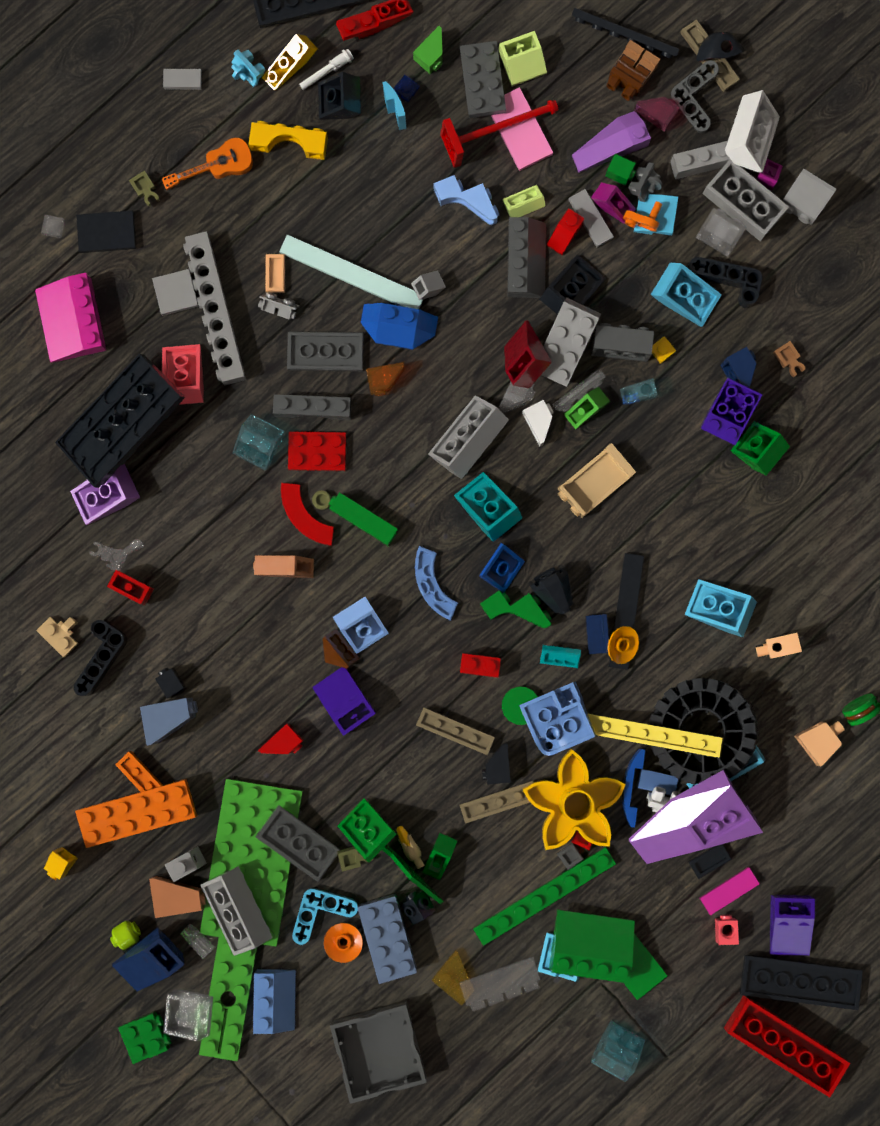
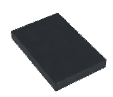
(106, 231)

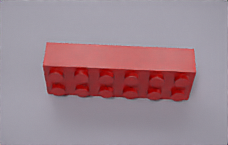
(786, 1046)

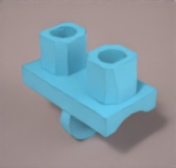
(244, 69)

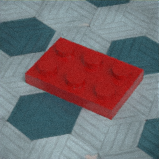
(317, 451)

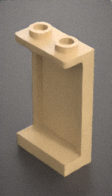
(596, 481)

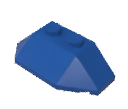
(398, 325)

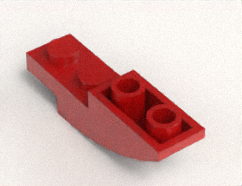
(372, 21)

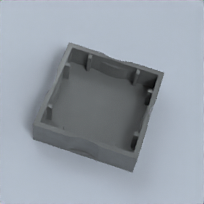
(378, 1051)

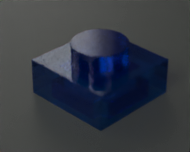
(406, 88)

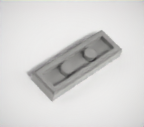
(593, 220)

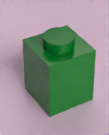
(621, 170)

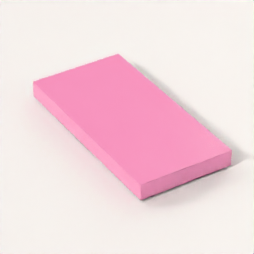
(523, 139)

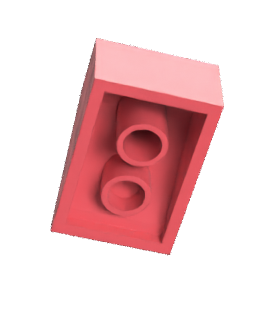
(184, 370)

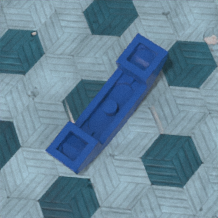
(630, 811)

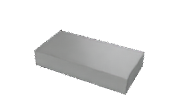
(182, 79)

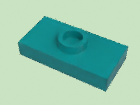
(560, 656)

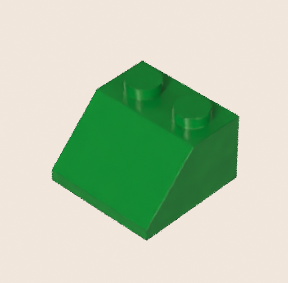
(760, 448)

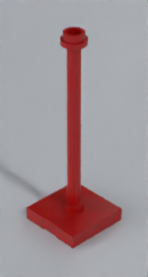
(453, 142)

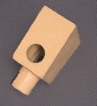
(789, 645)
(820, 741)

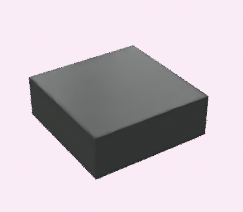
(570, 856)

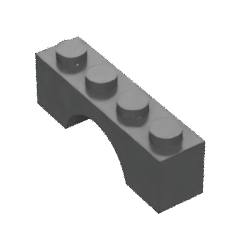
(328, 407)

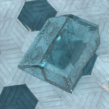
(258, 442)
(618, 1051)

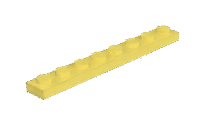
(656, 735)

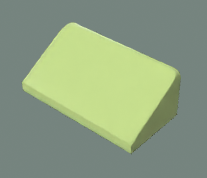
(524, 202)

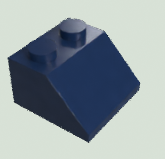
(740, 366)

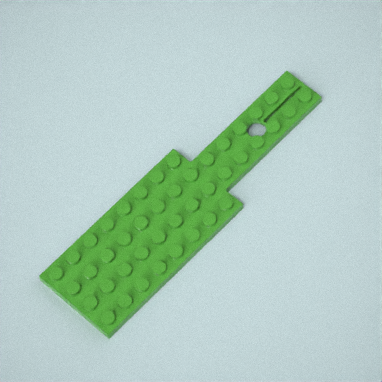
(266, 872)

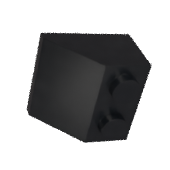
(339, 97)

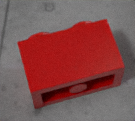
(130, 587)
(480, 665)

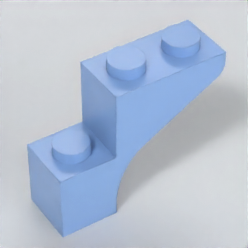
(475, 198)

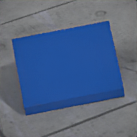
(502, 568)

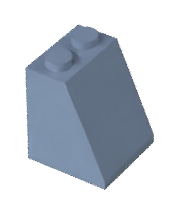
(166, 717)

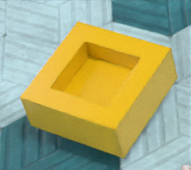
(662, 349)

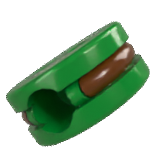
(861, 709)

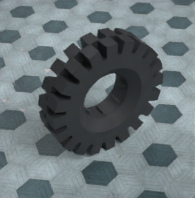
(734, 714)

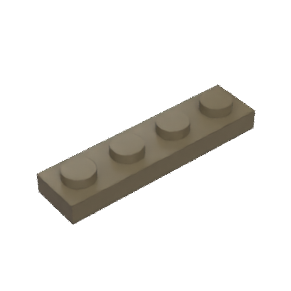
(694, 36)
(455, 731)
(494, 803)

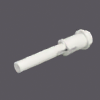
(334, 64)

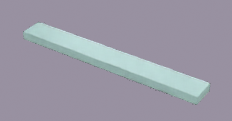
(350, 273)

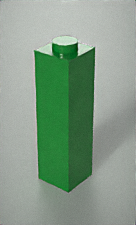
(363, 519)

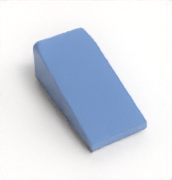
(649, 779)

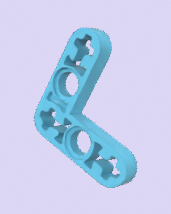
(313, 907)

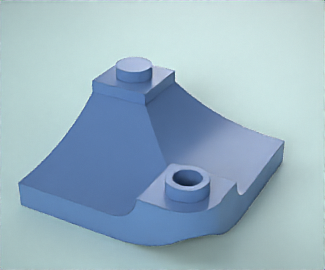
(558, 719)

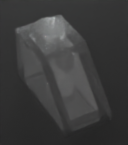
(516, 397)

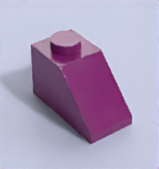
(612, 201)

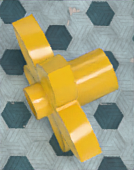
(574, 803)

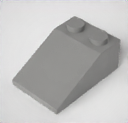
(808, 197)

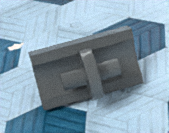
(648, 182)

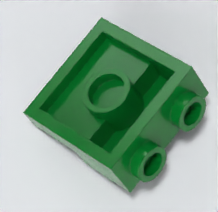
(144, 1037)

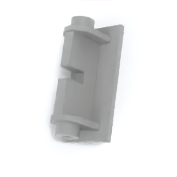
(271, 302)

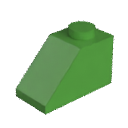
(429, 52)
(586, 407)

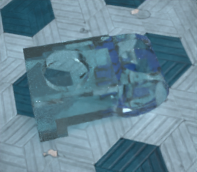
(639, 392)

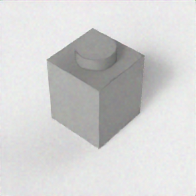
(428, 285)

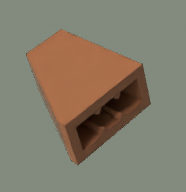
(284, 566)
(175, 897)

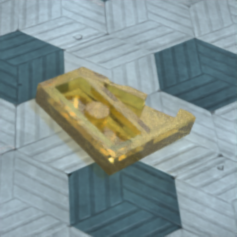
(450, 975)

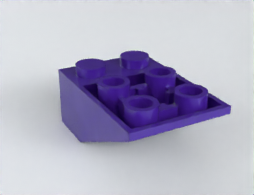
(731, 411)
(344, 700)
(791, 924)

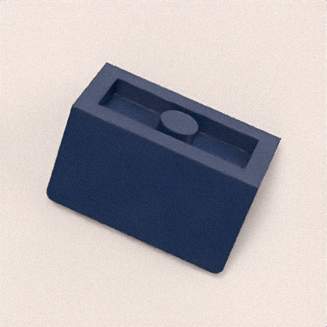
(597, 634)

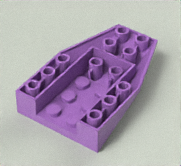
(696, 821)

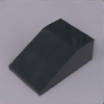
(575, 282)

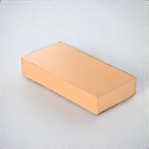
(275, 273)

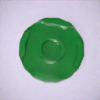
(511, 702)

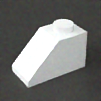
(538, 418)

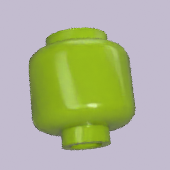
(125, 935)

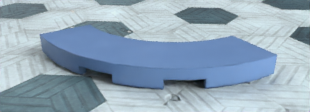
(428, 585)

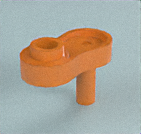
(633, 219)

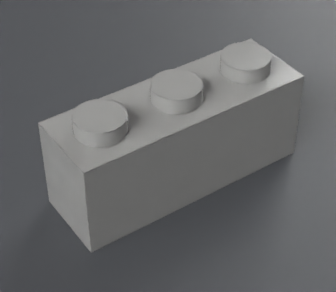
(699, 160)

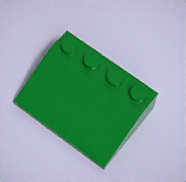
(592, 946)

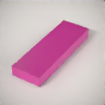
(729, 890)

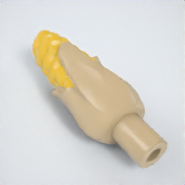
(409, 847)

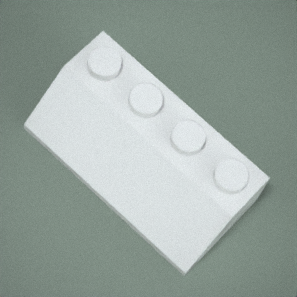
(752, 132)

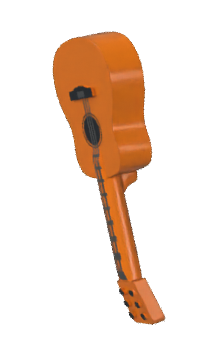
(229, 159)

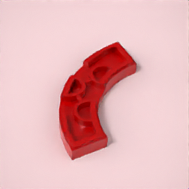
(301, 518)

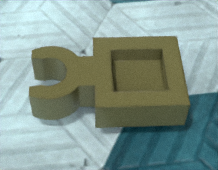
(144, 186)
(349, 858)

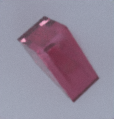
(658, 111)

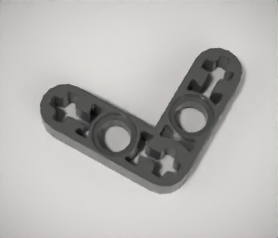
(689, 91)

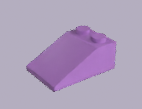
(108, 498)

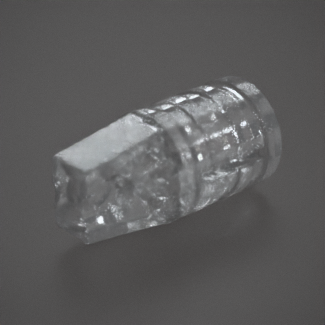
(197, 941)

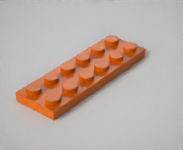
(136, 813)

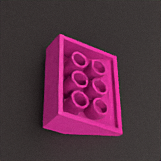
(70, 318)

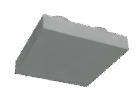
(175, 292)

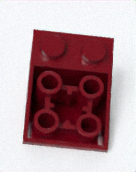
(525, 357)

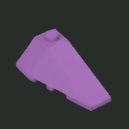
(620, 137)

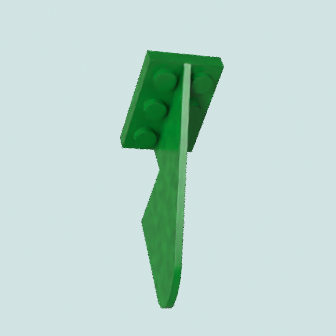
(371, 834)

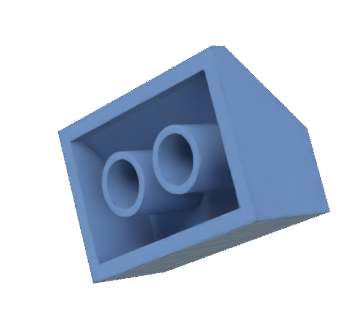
(274, 1001)

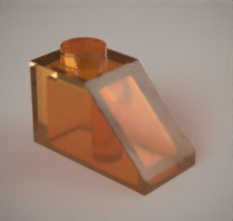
(383, 378)

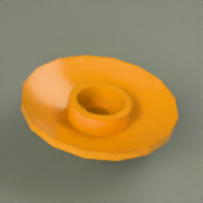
(623, 644)

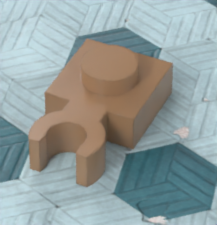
(788, 356)

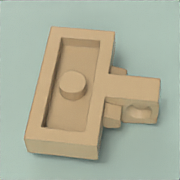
(59, 635)

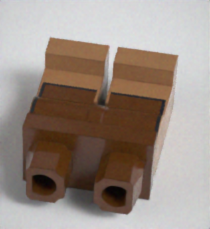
(627, 76)

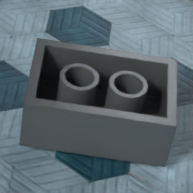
(622, 342)

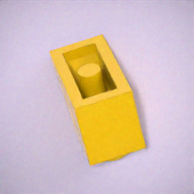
(59, 863)

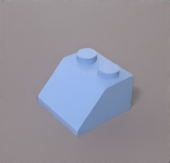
(360, 625)

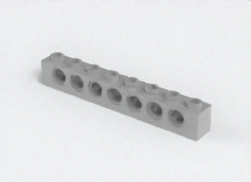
(201, 243)

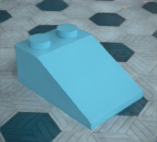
(686, 293)
(721, 607)

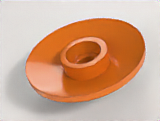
(340, 952)

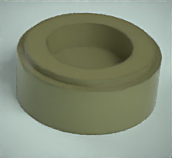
(321, 500)

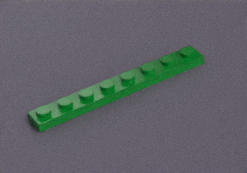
(544, 896)

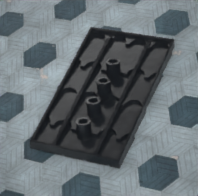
(119, 420)

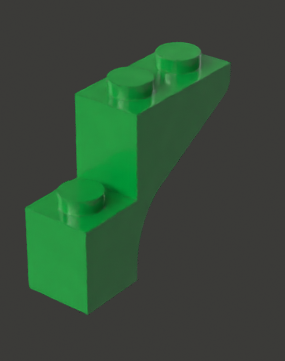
(525, 608)

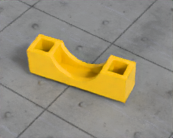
(265, 137)

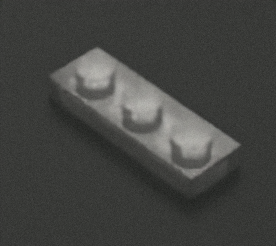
(579, 391)

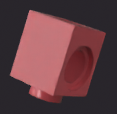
(732, 937)

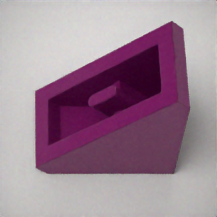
(770, 174)

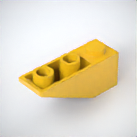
(290, 61)

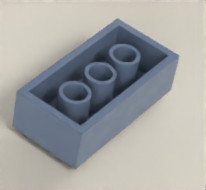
(387, 938)

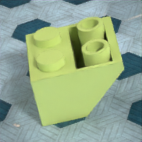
(522, 58)

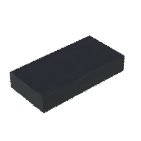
(709, 860)

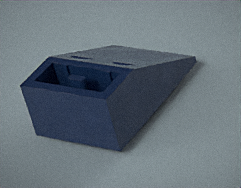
(149, 961)

